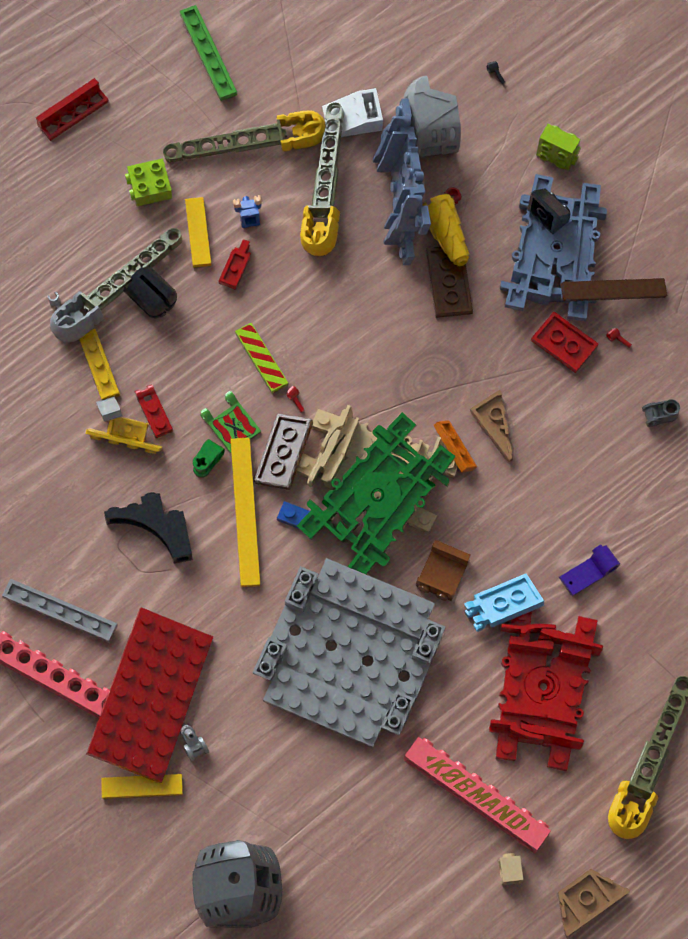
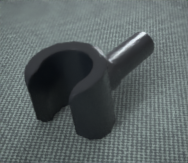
(493, 67)

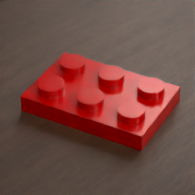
(564, 342)

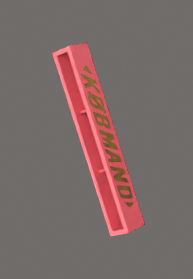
(477, 795)

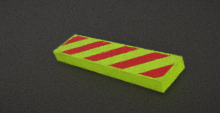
(261, 358)

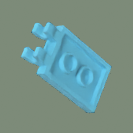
(504, 602)

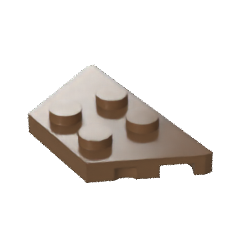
(586, 899)

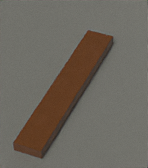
(613, 289)

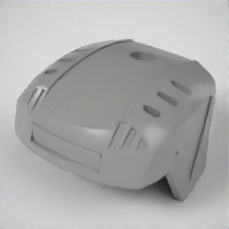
(434, 119)

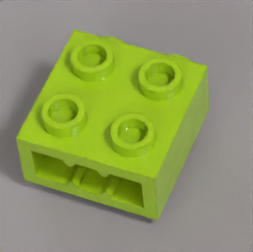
(558, 147)
(148, 182)

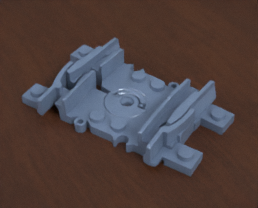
(400, 157)
(538, 255)

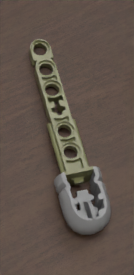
(70, 324)

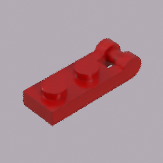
(154, 412)

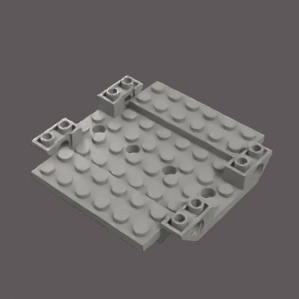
(364, 621)

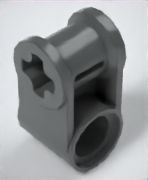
(657, 413)

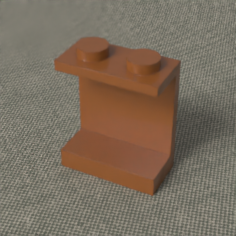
(443, 571)

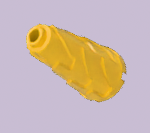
(447, 229)

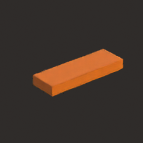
(455, 446)

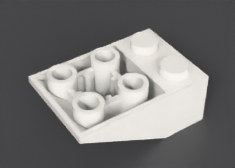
(361, 113)

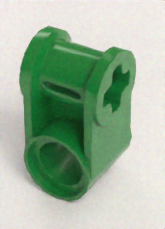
(209, 456)

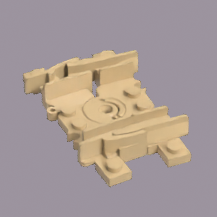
(347, 440)

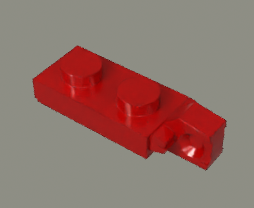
(235, 265)

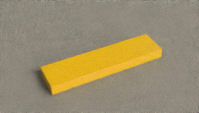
(198, 232)
(99, 365)
(141, 787)

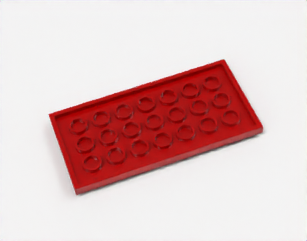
(150, 695)

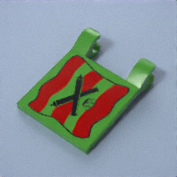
(231, 423)

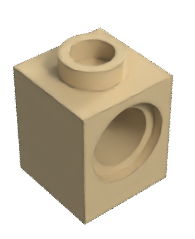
(510, 869)

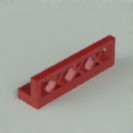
(68, 107)

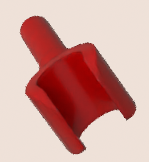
(615, 334)
(291, 394)

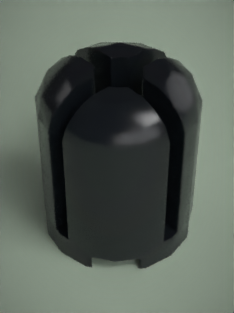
(151, 292)

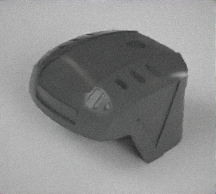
(216, 886)

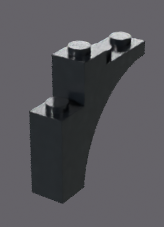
(149, 515)

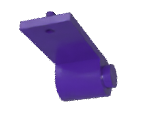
(590, 571)

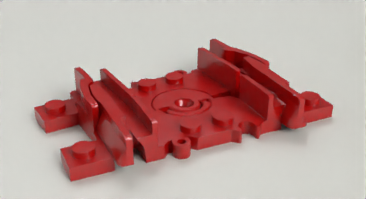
(547, 714)

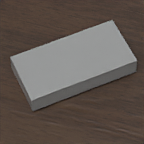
(109, 409)

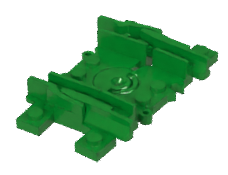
(398, 494)

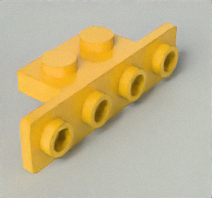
(128, 432)

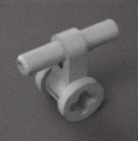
(194, 745)

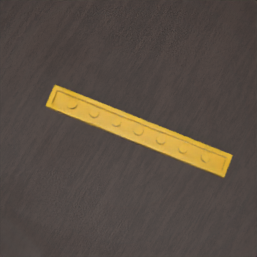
(245, 512)

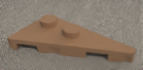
(492, 419)

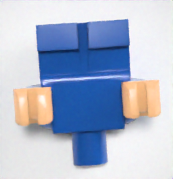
(248, 210)

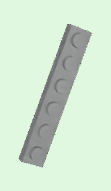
(59, 610)

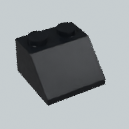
(548, 210)

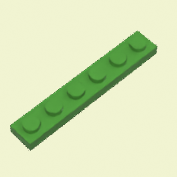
(208, 53)

